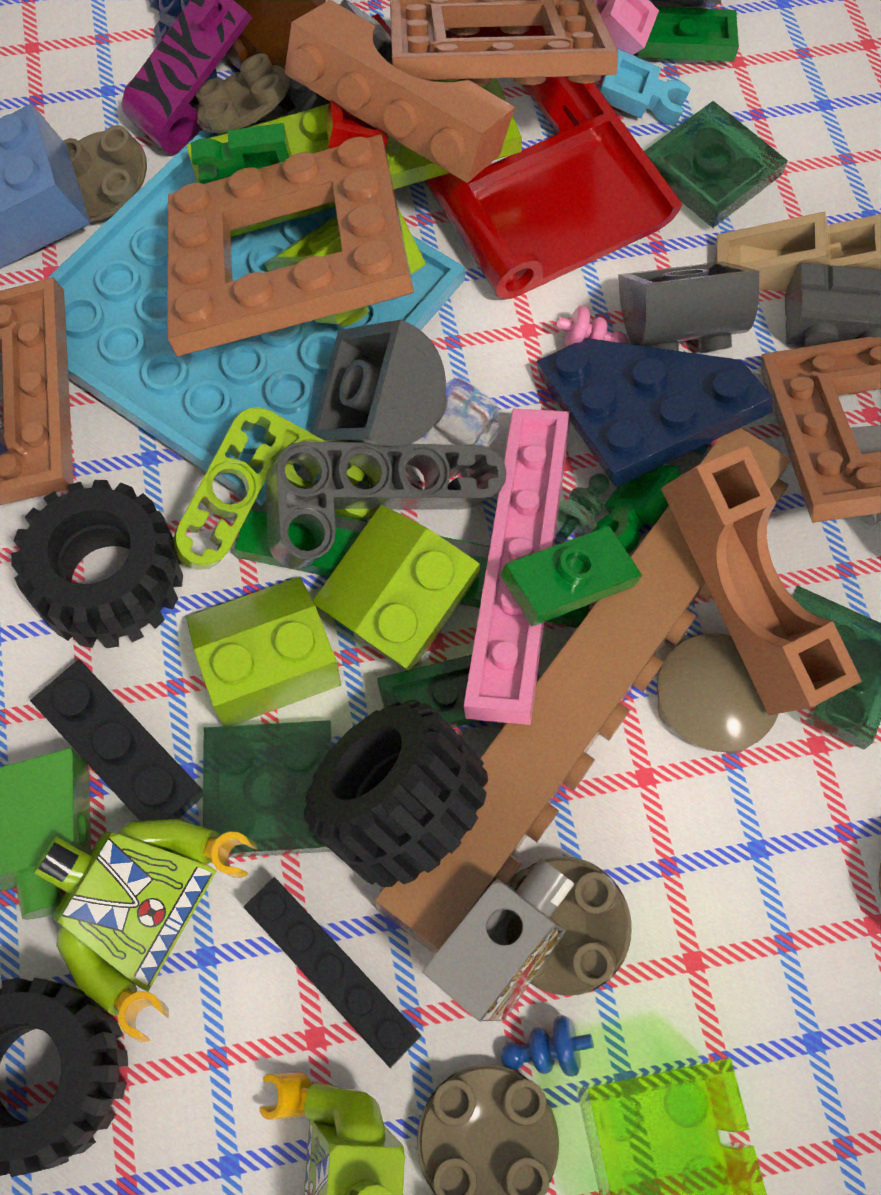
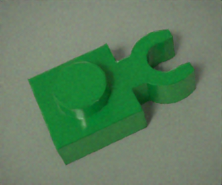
(245, 149)
(637, 504)

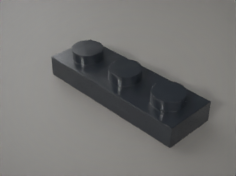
(117, 745)

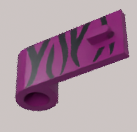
(178, 68)

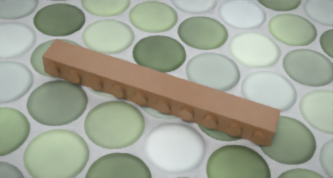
(571, 707)

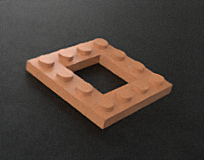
(574, 42)
(371, 268)
(34, 392)
(819, 440)

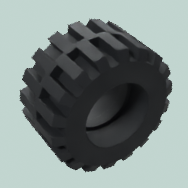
(70, 531)
(396, 793)
(87, 1073)

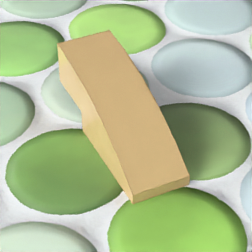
(782, 245)

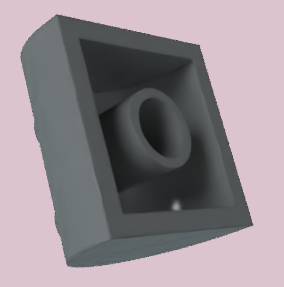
(689, 304)
(381, 386)

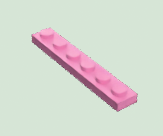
(525, 522)

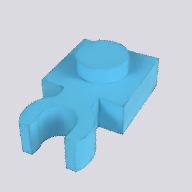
(638, 89)

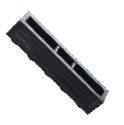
(333, 972)

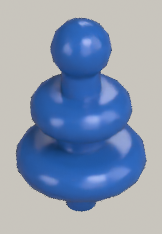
(543, 1050)

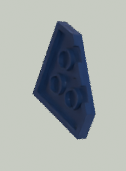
(649, 403)

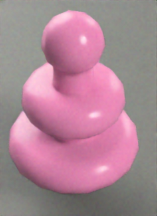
(580, 328)

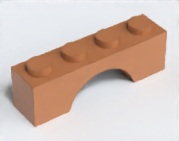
(443, 121)
(785, 648)

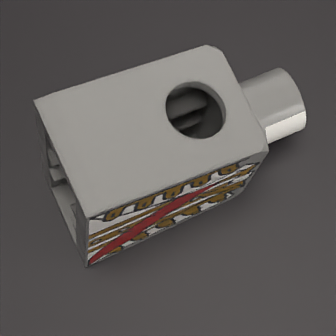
(478, 962)

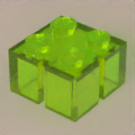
(662, 1133)

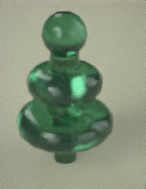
(584, 504)

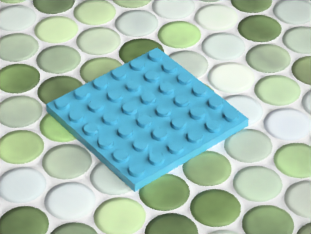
(189, 401)

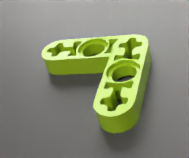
(280, 435)

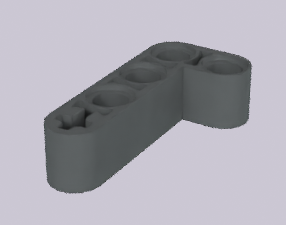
(387, 486)

